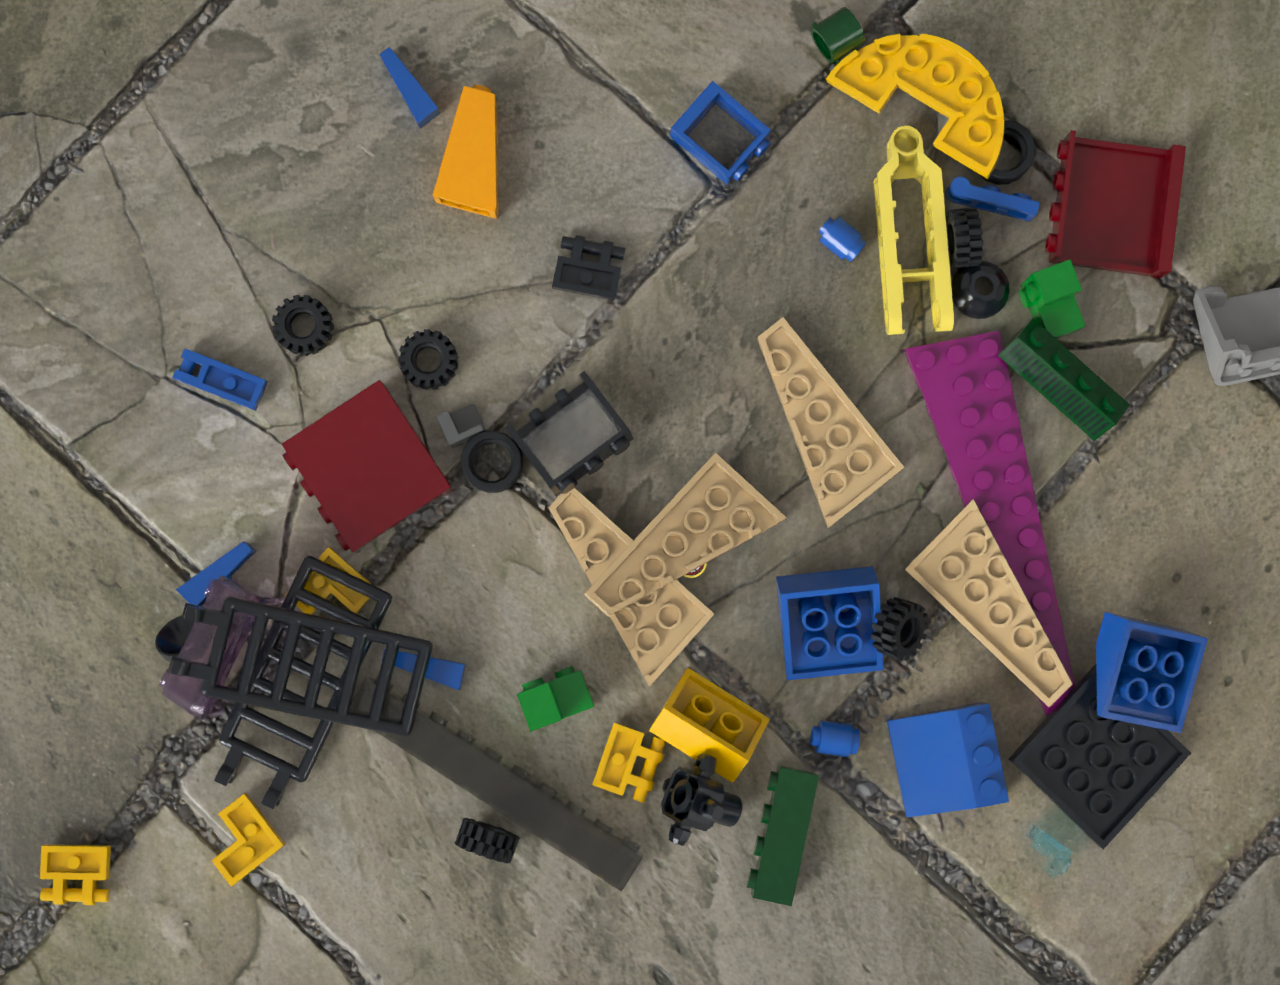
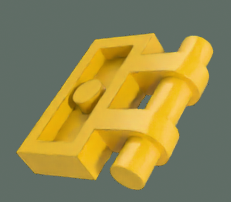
(619, 758)
(75, 863)

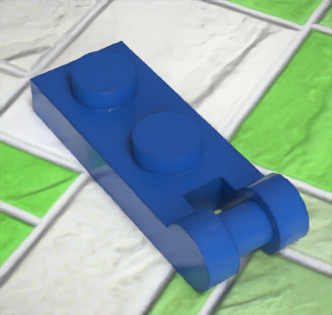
(991, 200)
(221, 380)

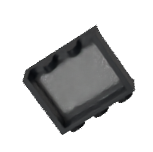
(572, 436)

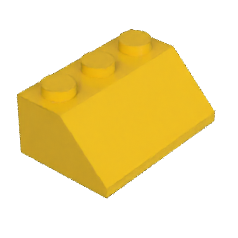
(710, 721)

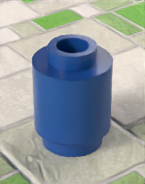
(841, 238)
(835, 738)

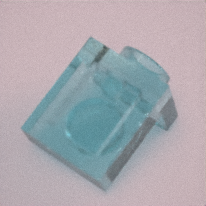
(1046, 845)

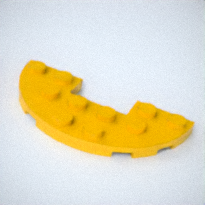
(941, 78)

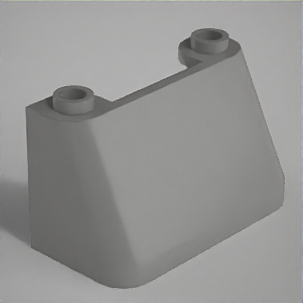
(1239, 334)

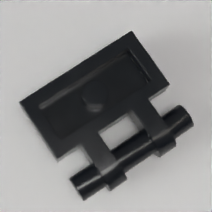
(588, 277)

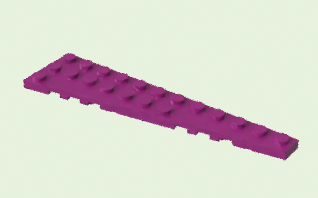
(981, 435)

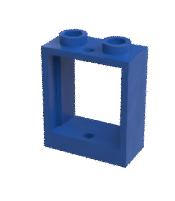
(697, 111)

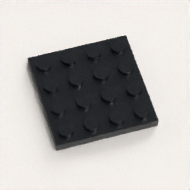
(1096, 765)

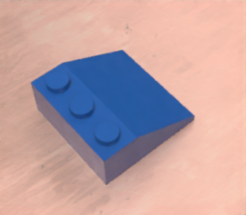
(829, 622)
(1146, 671)
(948, 760)

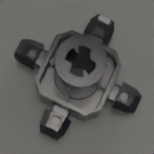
(697, 800)

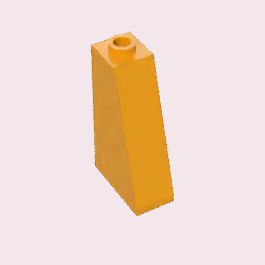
(471, 156)

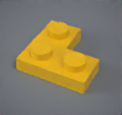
(325, 587)
(254, 843)

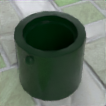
(837, 35)

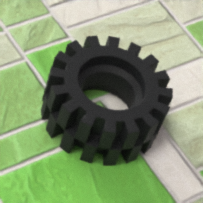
(964, 237)
(289, 311)
(422, 341)
(899, 628)
(487, 840)

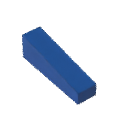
(415, 97)
(227, 565)
(438, 670)

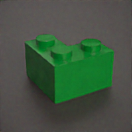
(1052, 299)
(555, 699)

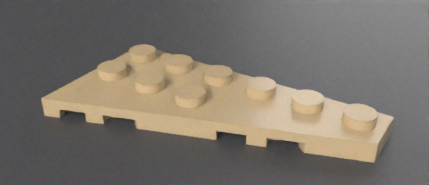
(834, 439)
(698, 525)
(979, 589)
(651, 627)

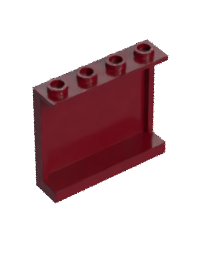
(1115, 206)
(365, 467)

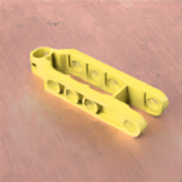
(908, 161)

